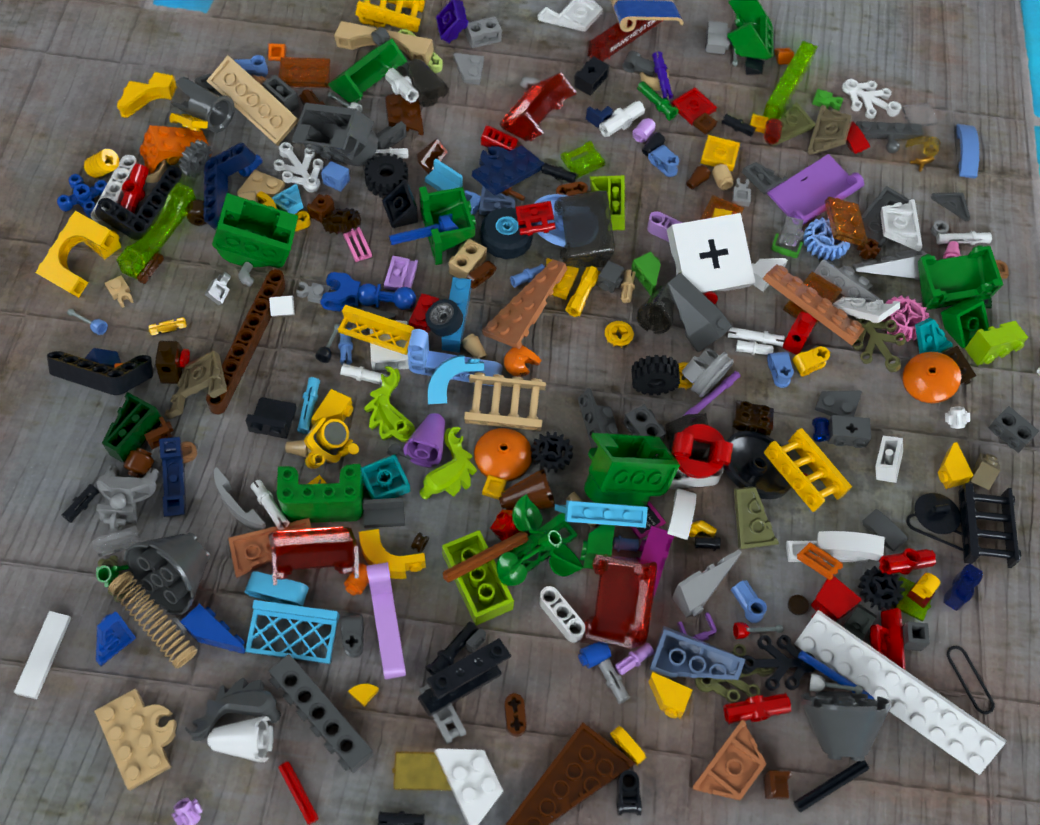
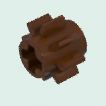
(870, 250)

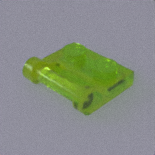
(584, 164)

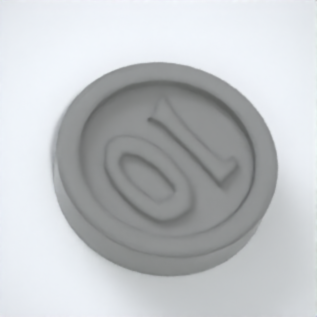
(180, 626)

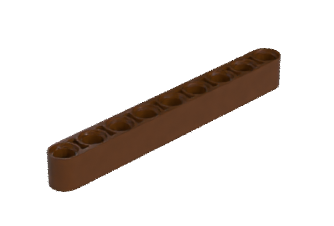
(246, 332)

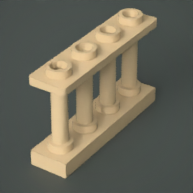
(513, 419)

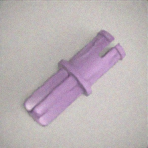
(634, 658)

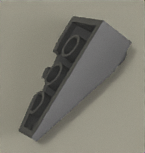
(699, 315)

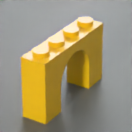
(77, 230)

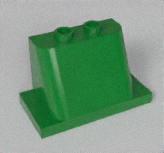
(443, 203)

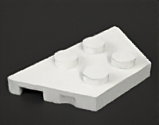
(902, 224)
(471, 781)

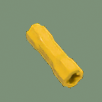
(577, 301)

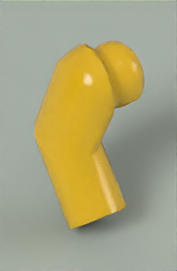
(702, 526)

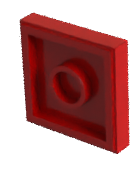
(693, 105)

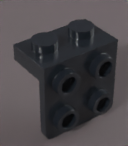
(272, 417)

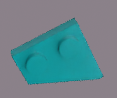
(931, 337)

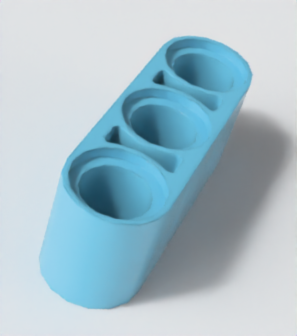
(285, 591)

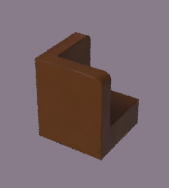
(777, 784)

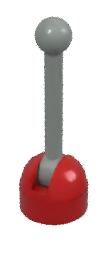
(742, 630)

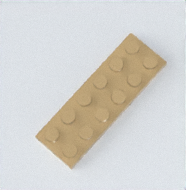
(253, 100)

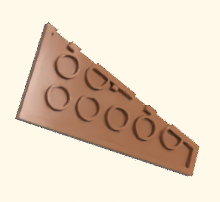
(523, 311)

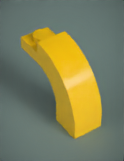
(398, 565)

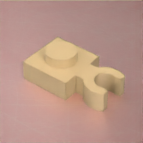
(119, 289)

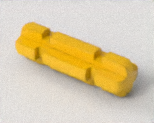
(167, 326)

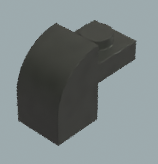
(860, 621)

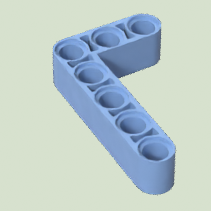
(425, 362)

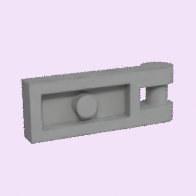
(446, 717)

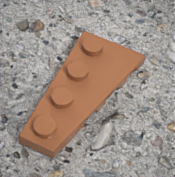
(252, 548)

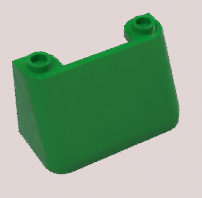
(958, 278)

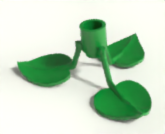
(562, 560)

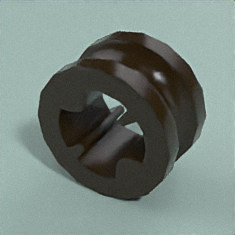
(419, 542)

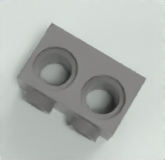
(483, 32)

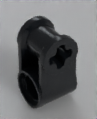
(628, 797)

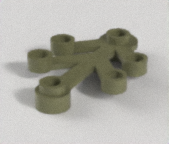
(877, 339)
(739, 684)

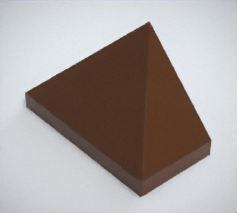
(427, 156)

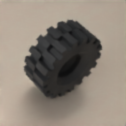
(380, 184)
(655, 375)

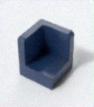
(597, 117)

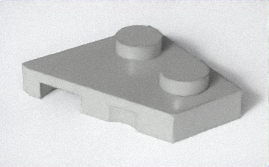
(469, 67)

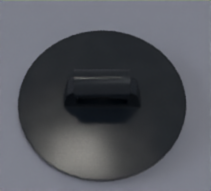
(937, 513)

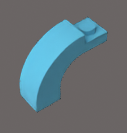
(445, 371)

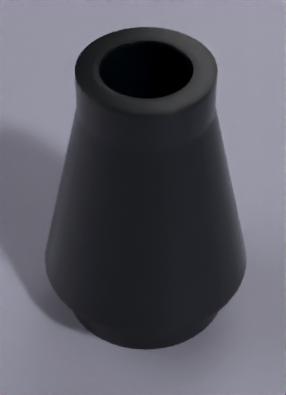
(654, 141)

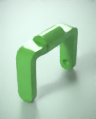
(784, 251)

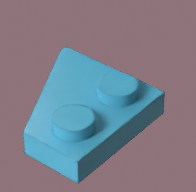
(289, 200)

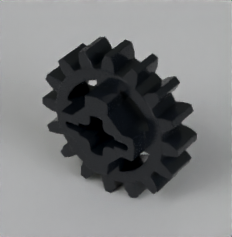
(553, 444)
(872, 588)

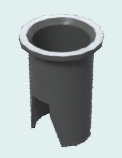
(206, 105)

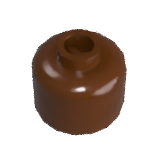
(138, 462)

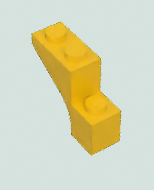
(139, 94)

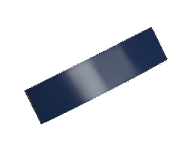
(173, 477)

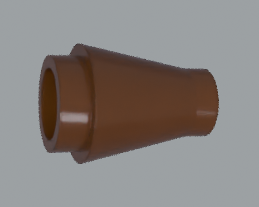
(699, 176)

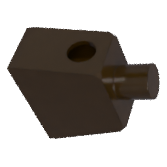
(168, 356)

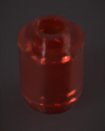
(773, 131)

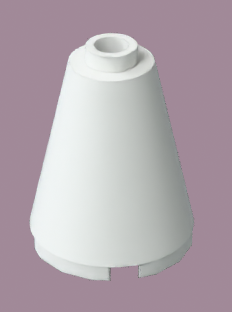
(244, 739)

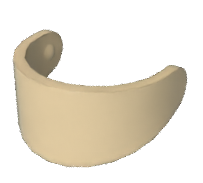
(652, 82)
(156, 176)

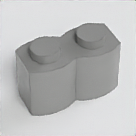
(717, 37)

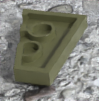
(795, 123)
(751, 520)

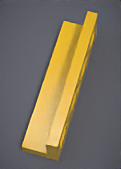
(376, 323)

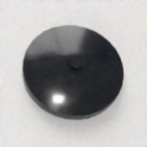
(752, 467)

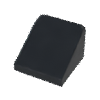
(754, 66)

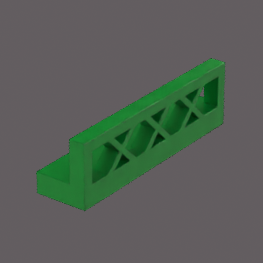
(555, 524)

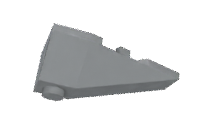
(902, 265)
(697, 589)

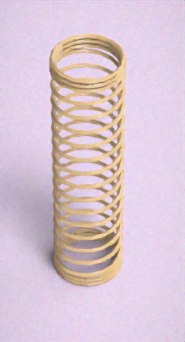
(125, 580)

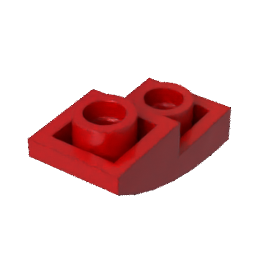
(856, 140)

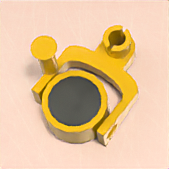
(330, 436)

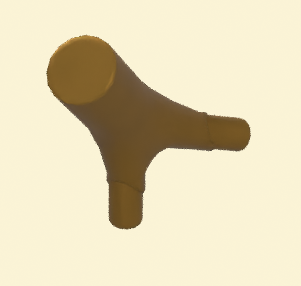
(921, 162)

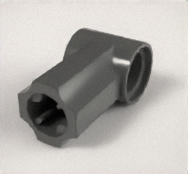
(634, 62)

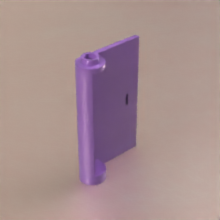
(806, 192)

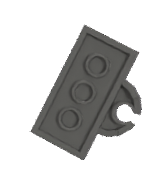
(871, 217)

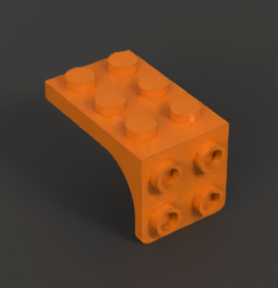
(167, 142)

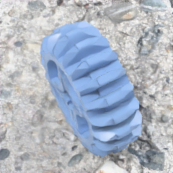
(823, 244)

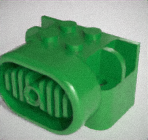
(253, 233)

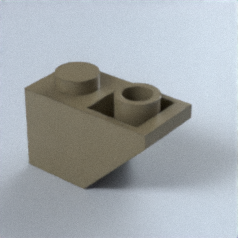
(985, 470)

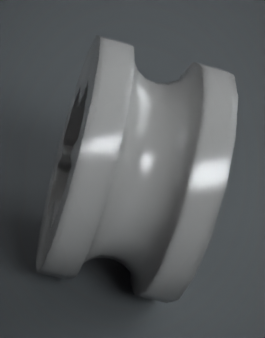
(939, 224)

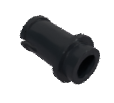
(708, 542)

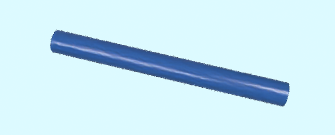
(828, 671)

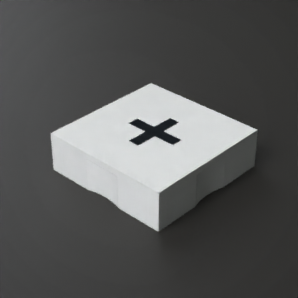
(712, 253)

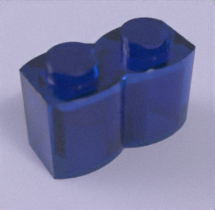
(963, 587)

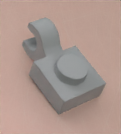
(217, 288)

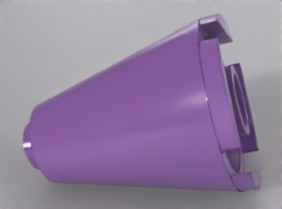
(427, 441)

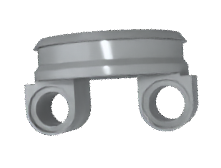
(706, 370)

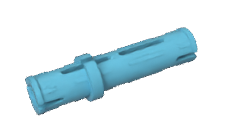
(310, 398)

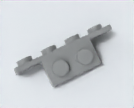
(847, 280)

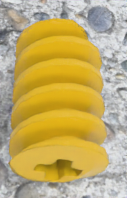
(101, 163)

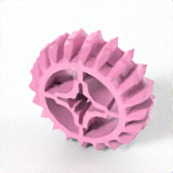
(906, 317)

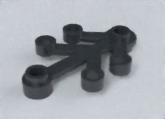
(780, 662)

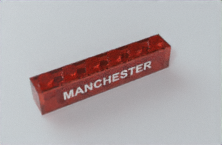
(615, 39)

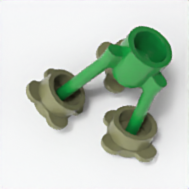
(108, 571)

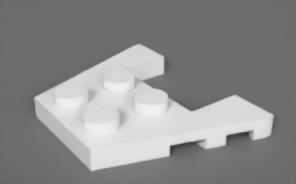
(577, 15)

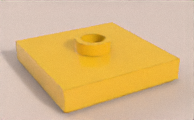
(720, 152)

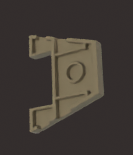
(196, 376)

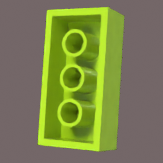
(479, 588)

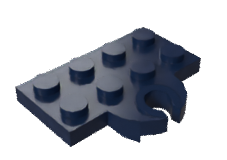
(505, 168)

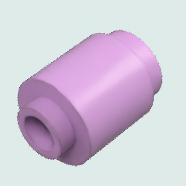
(644, 130)

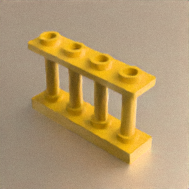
(393, 18)
(816, 460)

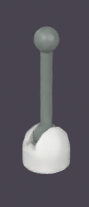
(352, 105)
(818, 683)

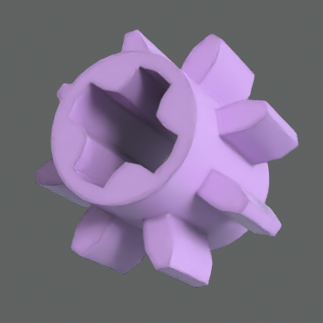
(187, 812)

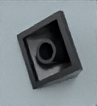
(401, 206)

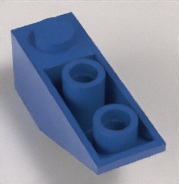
(207, 630)

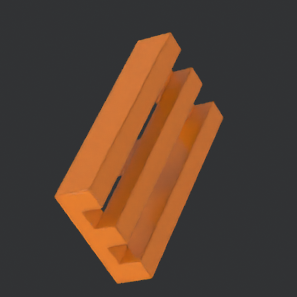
(817, 563)

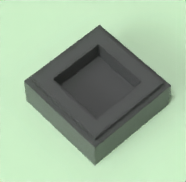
(476, 640)

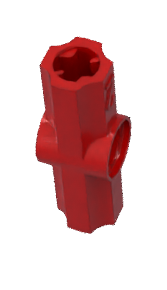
(133, 187)
(907, 561)
(757, 708)

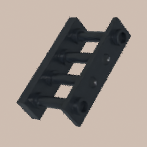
(971, 532)
(464, 677)

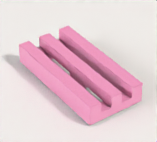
(353, 233)

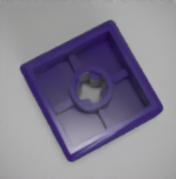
(452, 20)

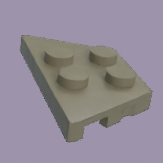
(830, 130)

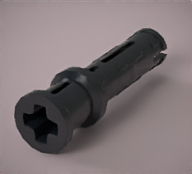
(446, 657)

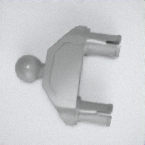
(126, 489)

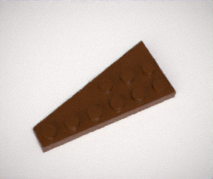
(574, 775)

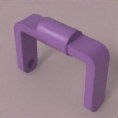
(704, 635)

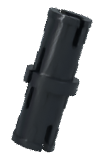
(738, 125)
(559, 173)
(71, 513)
(400, 818)

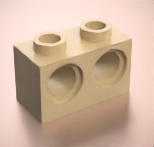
(467, 259)

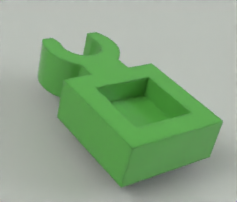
(825, 98)

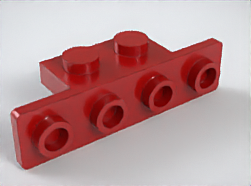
(889, 637)

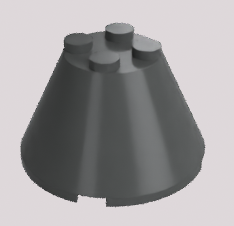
(168, 570)
(845, 722)

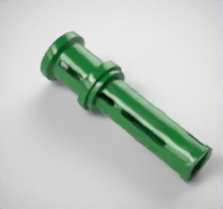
(661, 103)

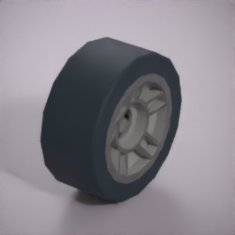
(444, 317)

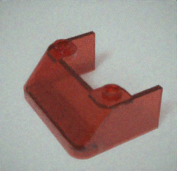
(536, 105)
(313, 549)

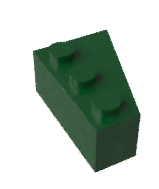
(131, 424)

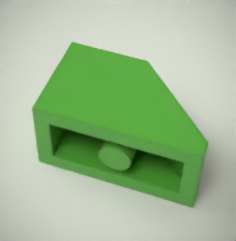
(647, 271)

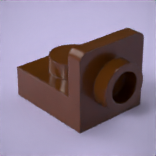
(159, 433)

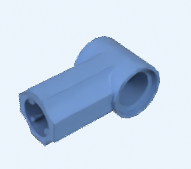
(255, 65)
(748, 599)

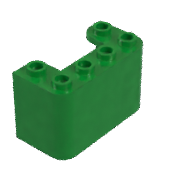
(321, 501)

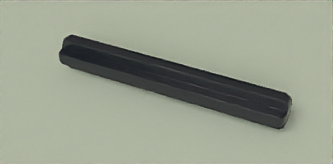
(831, 785)

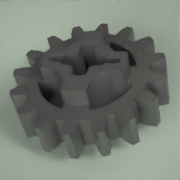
(195, 158)

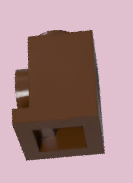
(320, 207)

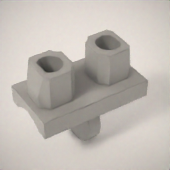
(117, 517)

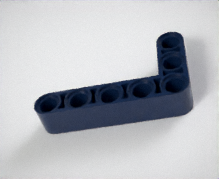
(216, 178)

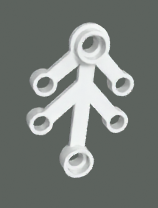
(854, 88)
(310, 183)

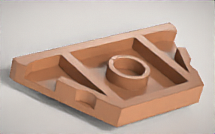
(733, 766)

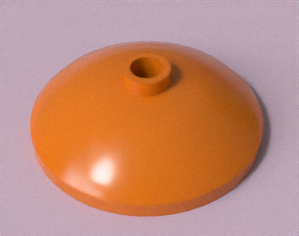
(931, 386)
(507, 463)

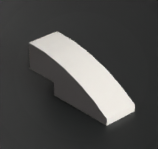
(851, 544)

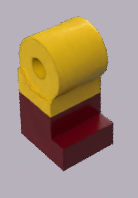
(924, 589)

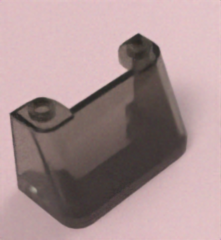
(586, 229)

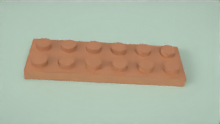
(815, 305)

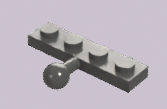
(891, 132)

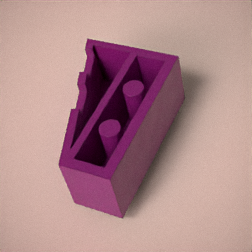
(656, 549)

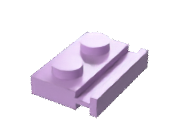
(400, 273)

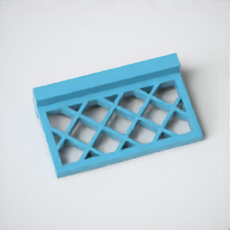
(603, 513)
(297, 613)

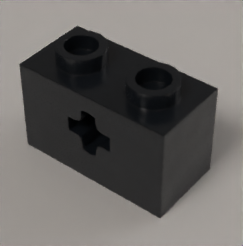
(591, 76)

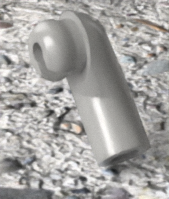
(526, 81)
(244, 275)

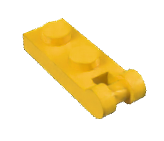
(188, 121)

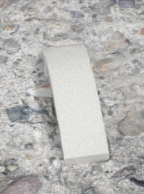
(682, 513)

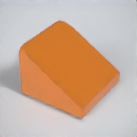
(276, 51)
(783, 55)

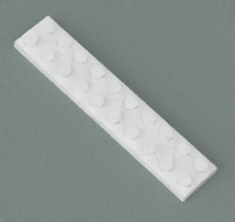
(909, 697)

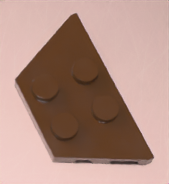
(401, 110)

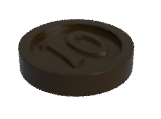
(798, 605)

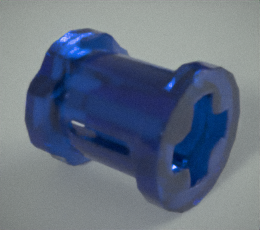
(820, 429)

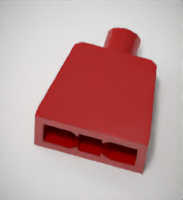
(803, 328)
(835, 599)

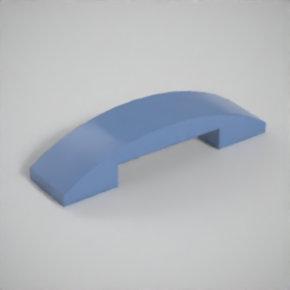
(969, 151)

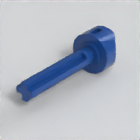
(445, 224)

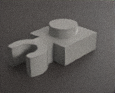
(741, 193)
(314, 292)

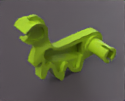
(385, 415)
(452, 474)

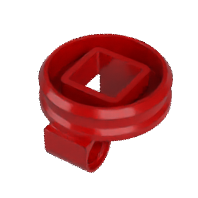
(719, 453)

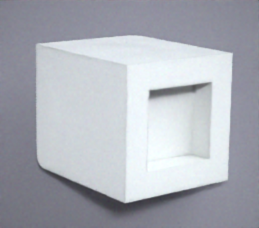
(282, 306)

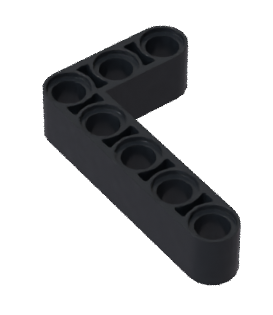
(149, 208)
(99, 376)

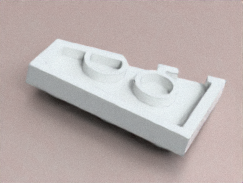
(871, 311)

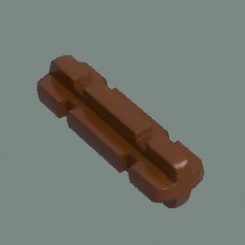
(150, 268)

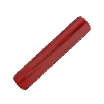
(298, 792)

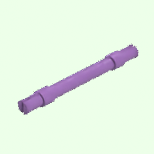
(725, 384)

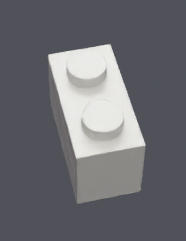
(889, 459)

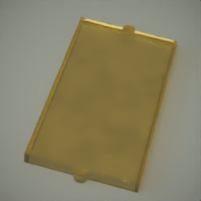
(419, 772)

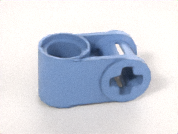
(664, 160)
(780, 368)

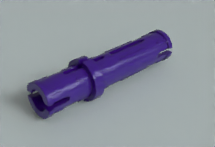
(660, 69)

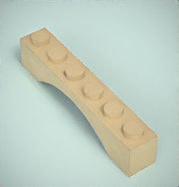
(354, 36)

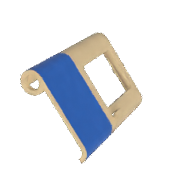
(644, 10)

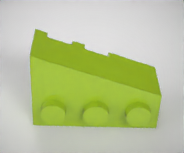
(616, 195)
(996, 342)

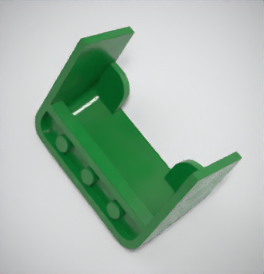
(753, 32)
(367, 71)

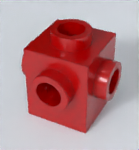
(504, 525)

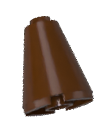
(536, 488)

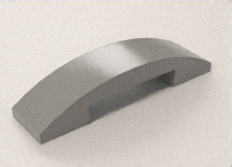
(249, 519)

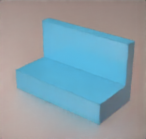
(443, 177)

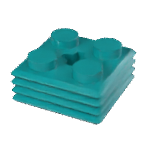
(390, 470)

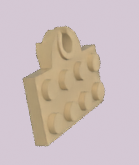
(136, 737)

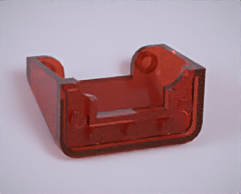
(622, 600)

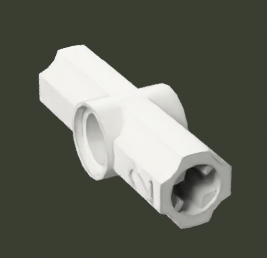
(402, 85)
(621, 118)

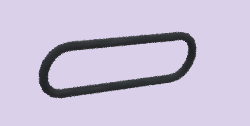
(931, 536)
(963, 683)

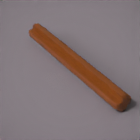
(485, 556)

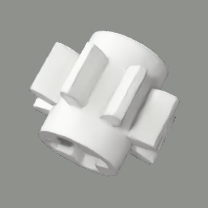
(957, 417)

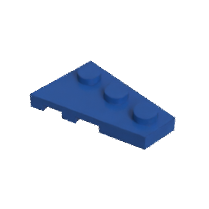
(112, 637)

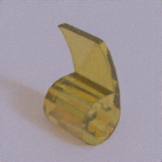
(927, 141)

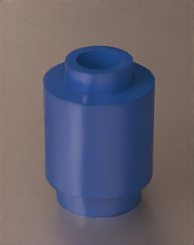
(594, 654)

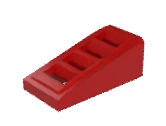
(490, 134)

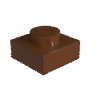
(705, 123)

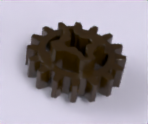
(341, 221)

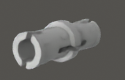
(614, 681)

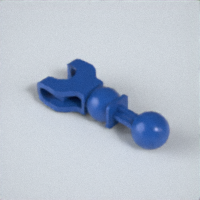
(352, 292)

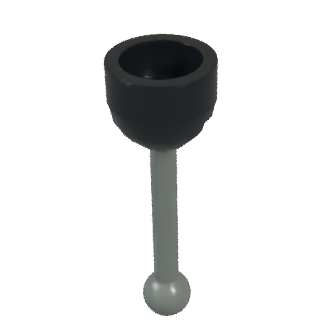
(324, 353)

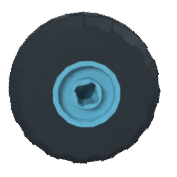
(502, 234)

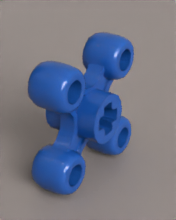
(82, 195)

